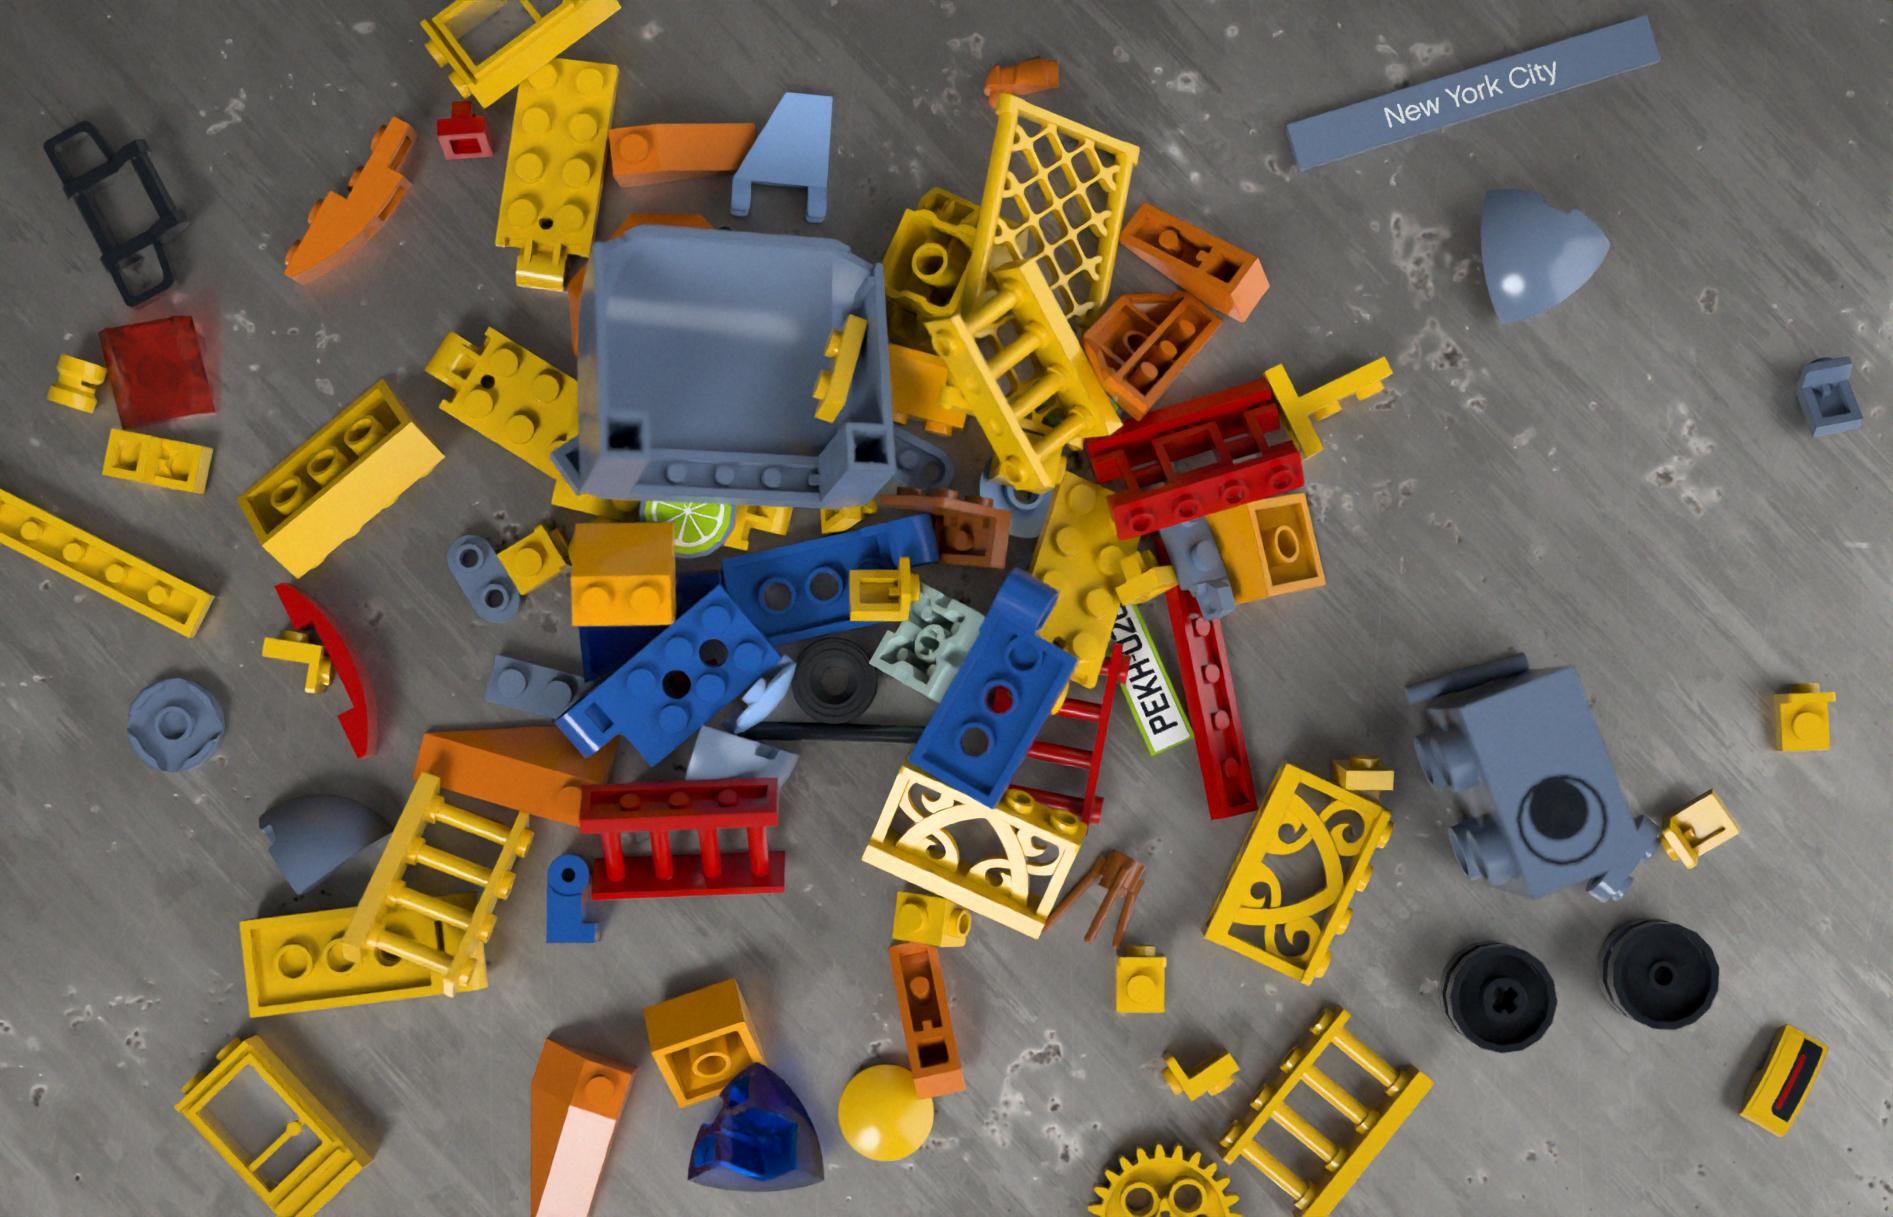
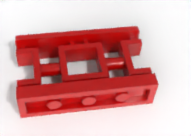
(1185, 432)

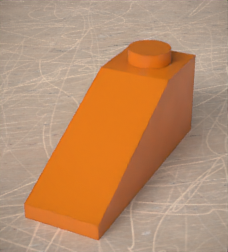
(678, 151)
(1197, 261)
(926, 1020)

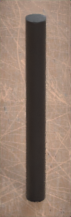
(835, 732)

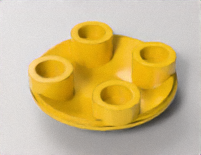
(883, 1113)

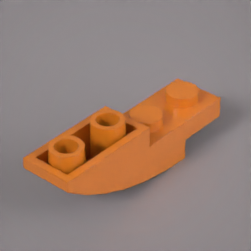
(345, 225)

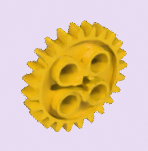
(1162, 1176)

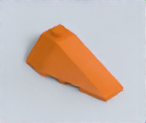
(517, 768)
(573, 1126)

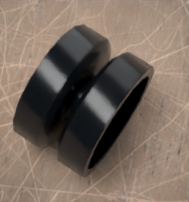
(1686, 980)
(1525, 1003)

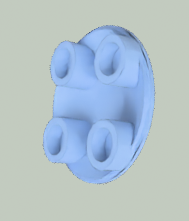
(762, 697)

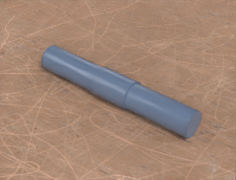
(1466, 678)

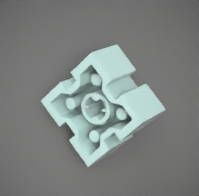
(930, 644)

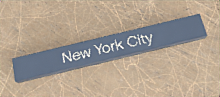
(1472, 93)

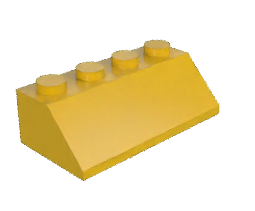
(339, 479)

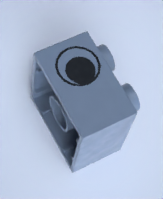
(1529, 783)

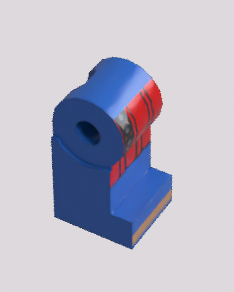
(567, 889)

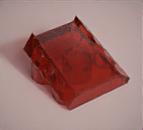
(157, 371)

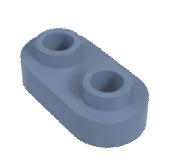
(914, 455)
(484, 578)
(1617, 881)

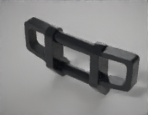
(115, 257)

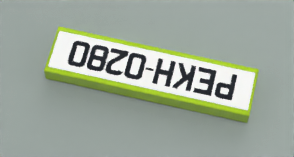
(1148, 685)

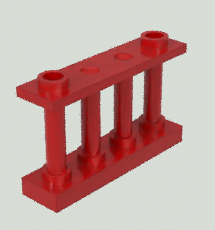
(683, 806)
(1091, 806)

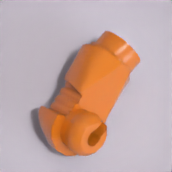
(1021, 79)

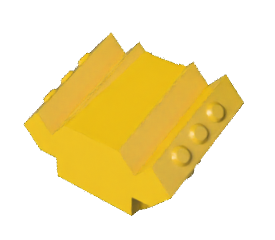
(931, 263)

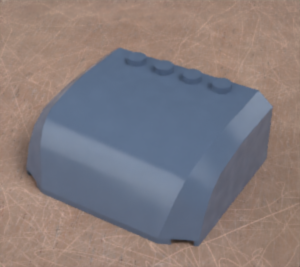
(708, 365)

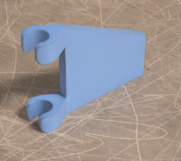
(789, 154)

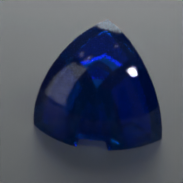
(758, 1138)

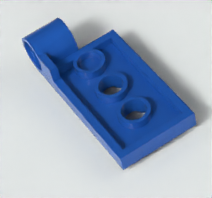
(798, 564)
(1006, 655)
(635, 696)

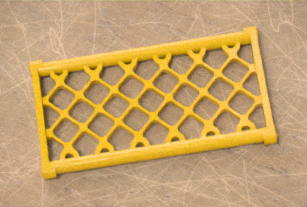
(994, 230)

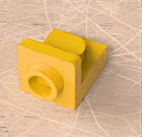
(536, 558)
(1803, 718)
(1139, 980)

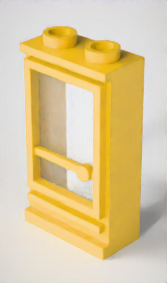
(506, 41)
(272, 1129)

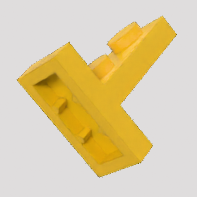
(1321, 402)

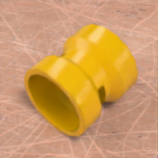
(76, 383)

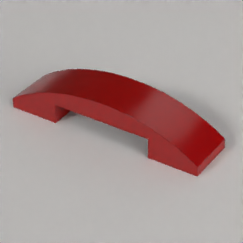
(361, 721)

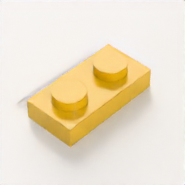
(833, 385)

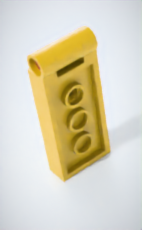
(299, 962)

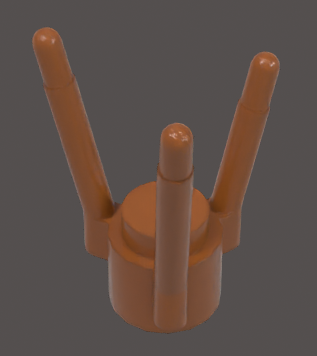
(1119, 876)

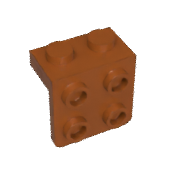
(965, 531)

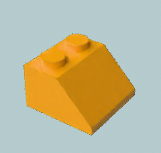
(916, 389)
(1268, 547)
(623, 574)
(702, 1040)

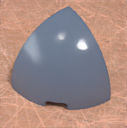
(1535, 253)
(736, 757)
(319, 836)

